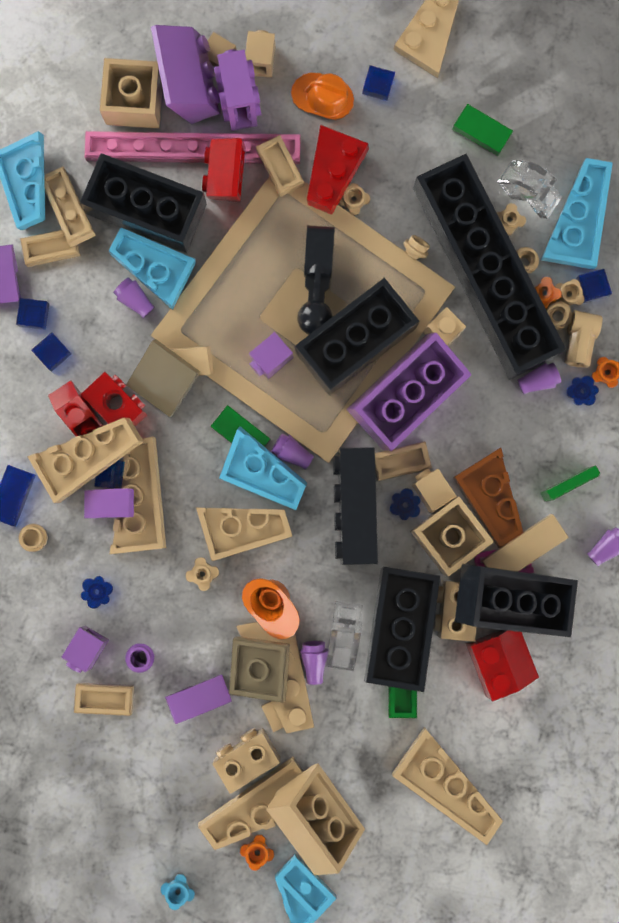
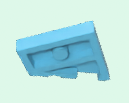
(303, 892)

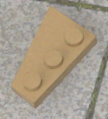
(428, 34)
(240, 530)

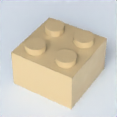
(131, 93)
(452, 536)

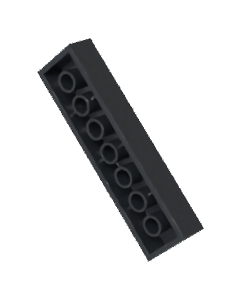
(488, 266)

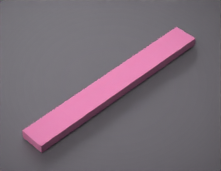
(174, 146)

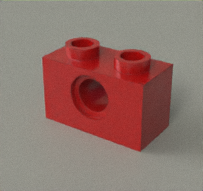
(104, 390)

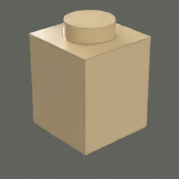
(261, 50)
(446, 326)
(433, 489)

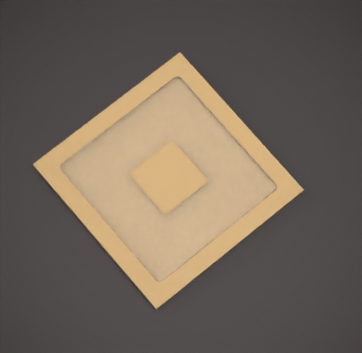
(257, 287)

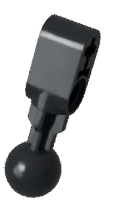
(317, 277)

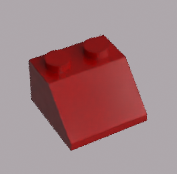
(224, 170)
(502, 663)

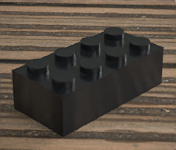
(143, 202)
(356, 336)
(356, 506)
(516, 601)
(402, 629)

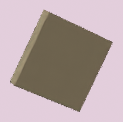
(162, 378)
(259, 669)

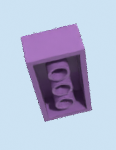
(409, 391)

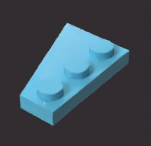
(24, 179)
(153, 264)
(261, 472)

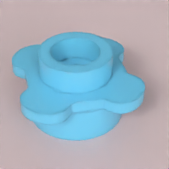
(177, 900)

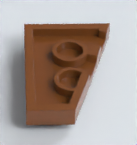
(491, 497)

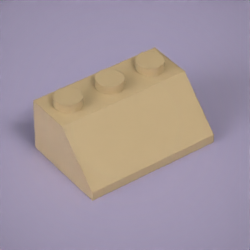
(316, 821)

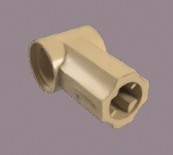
(583, 332)

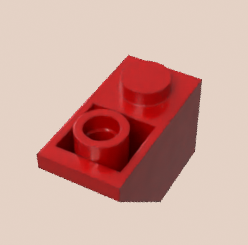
(74, 409)

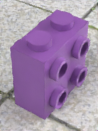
(237, 89)

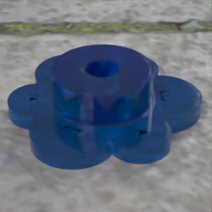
(587, 385)
(412, 501)
(90, 585)

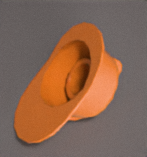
(323, 95)
(271, 607)

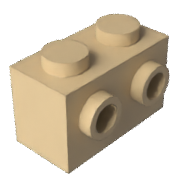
(444, 621)
(246, 759)

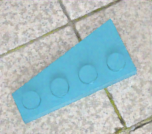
(580, 224)

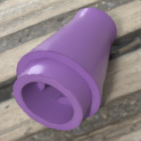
(133, 297)
(539, 379)
(290, 451)
(606, 547)
(314, 660)
(134, 661)

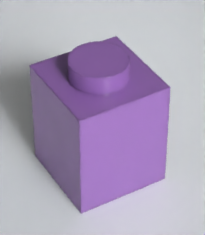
(270, 356)
(84, 649)

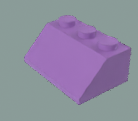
(186, 72)

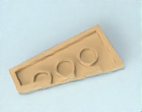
(78, 461)
(146, 528)
(295, 711)
(441, 783)
(248, 810)

